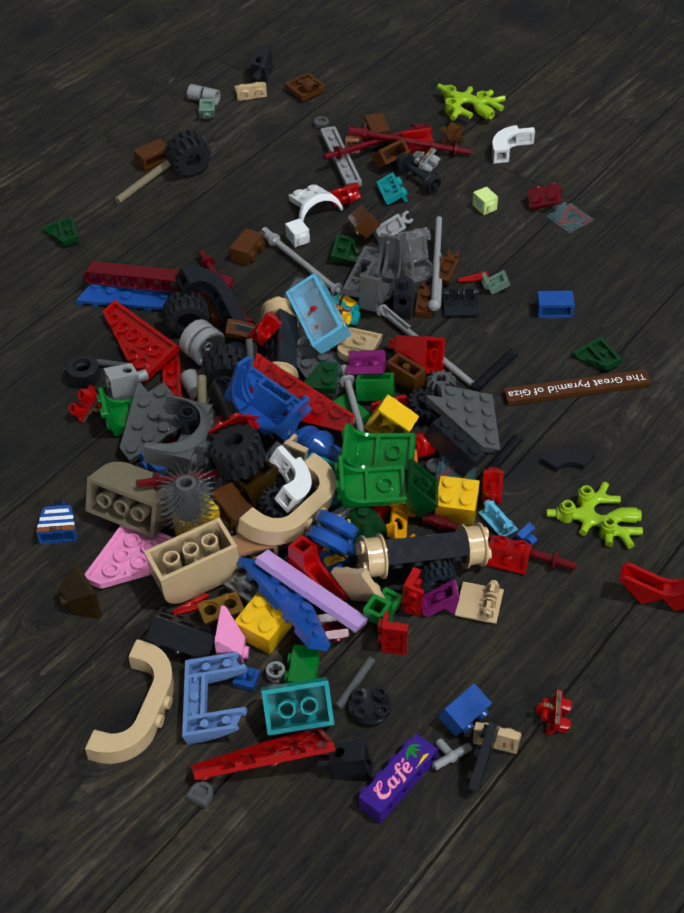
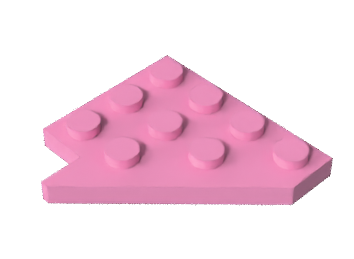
(123, 558)

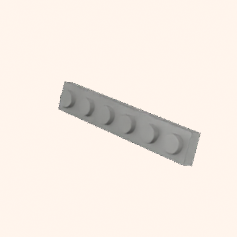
(345, 165)

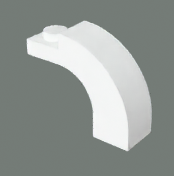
(509, 138)
(296, 476)

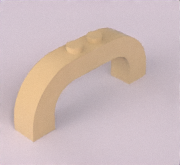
(284, 530)
(128, 744)

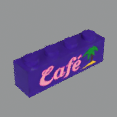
(397, 778)

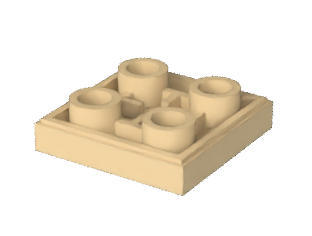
(356, 583)

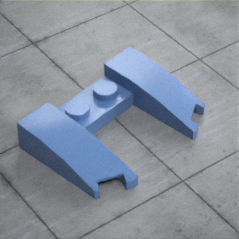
(199, 672)

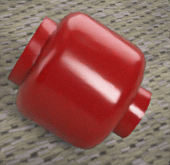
(423, 447)

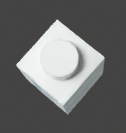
(297, 232)

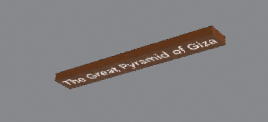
(577, 387)

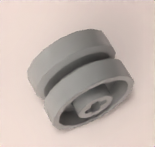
(200, 338)

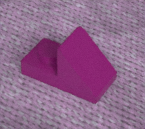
(441, 598)

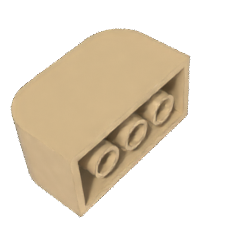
(193, 562)

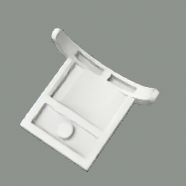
(308, 197)

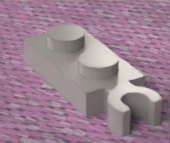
(392, 225)

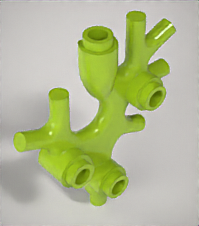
(455, 99)
(608, 523)

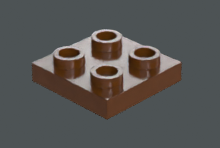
(305, 86)

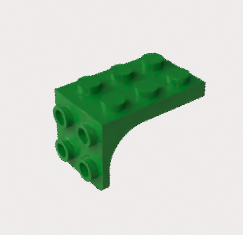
(114, 411)
(376, 449)
(370, 485)

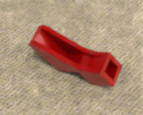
(305, 558)
(650, 587)

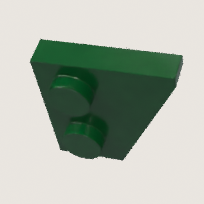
(63, 231)
(344, 251)
(598, 354)
(324, 377)

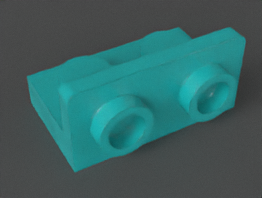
(391, 188)

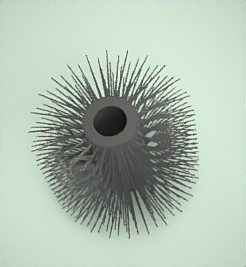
(187, 497)

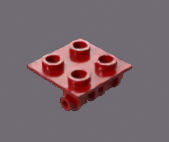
(234, 419)

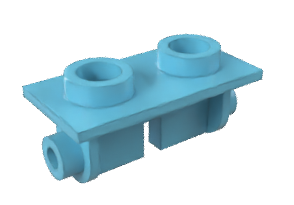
(497, 519)

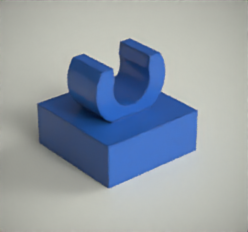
(524, 534)
(247, 680)

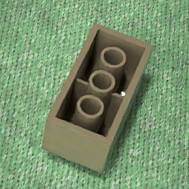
(115, 497)

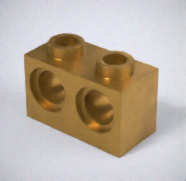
(213, 606)

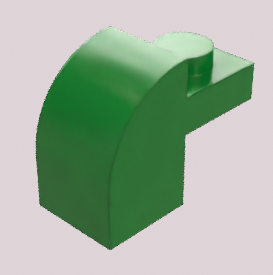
(377, 605)

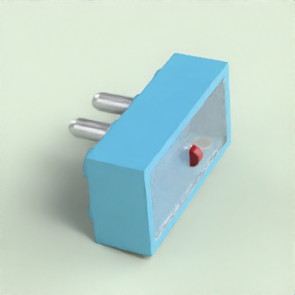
(318, 313)

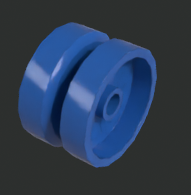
(332, 532)

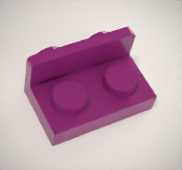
(366, 362)

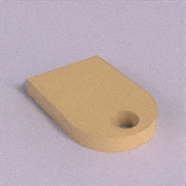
(358, 341)

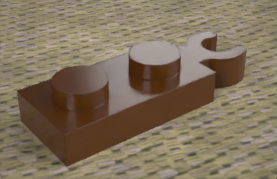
(448, 267)
(423, 298)

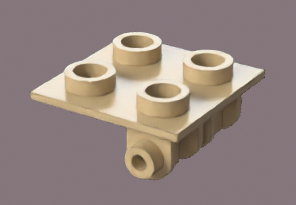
(480, 601)

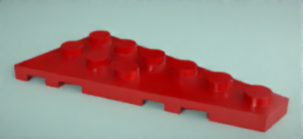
(138, 340)
(324, 411)
(270, 752)

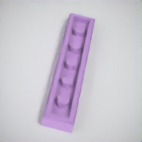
(311, 591)

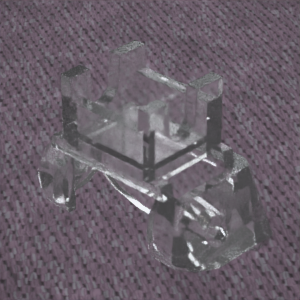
(415, 249)

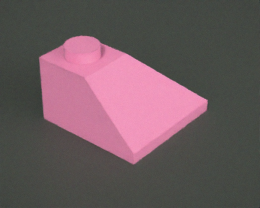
(229, 637)

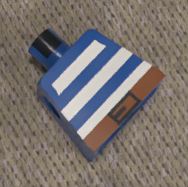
(57, 524)

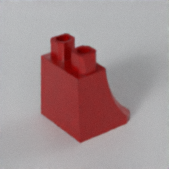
(421, 349)

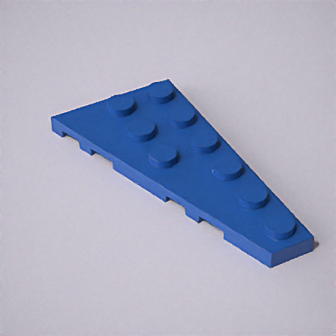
(128, 297)
(292, 605)

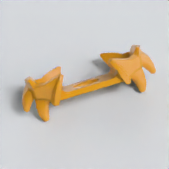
(401, 513)

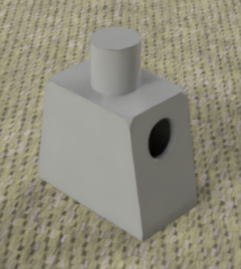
(123, 380)

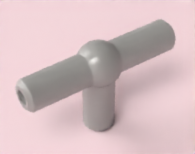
(450, 755)

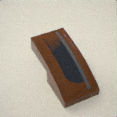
(239, 330)

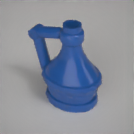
(318, 442)

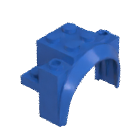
(274, 405)

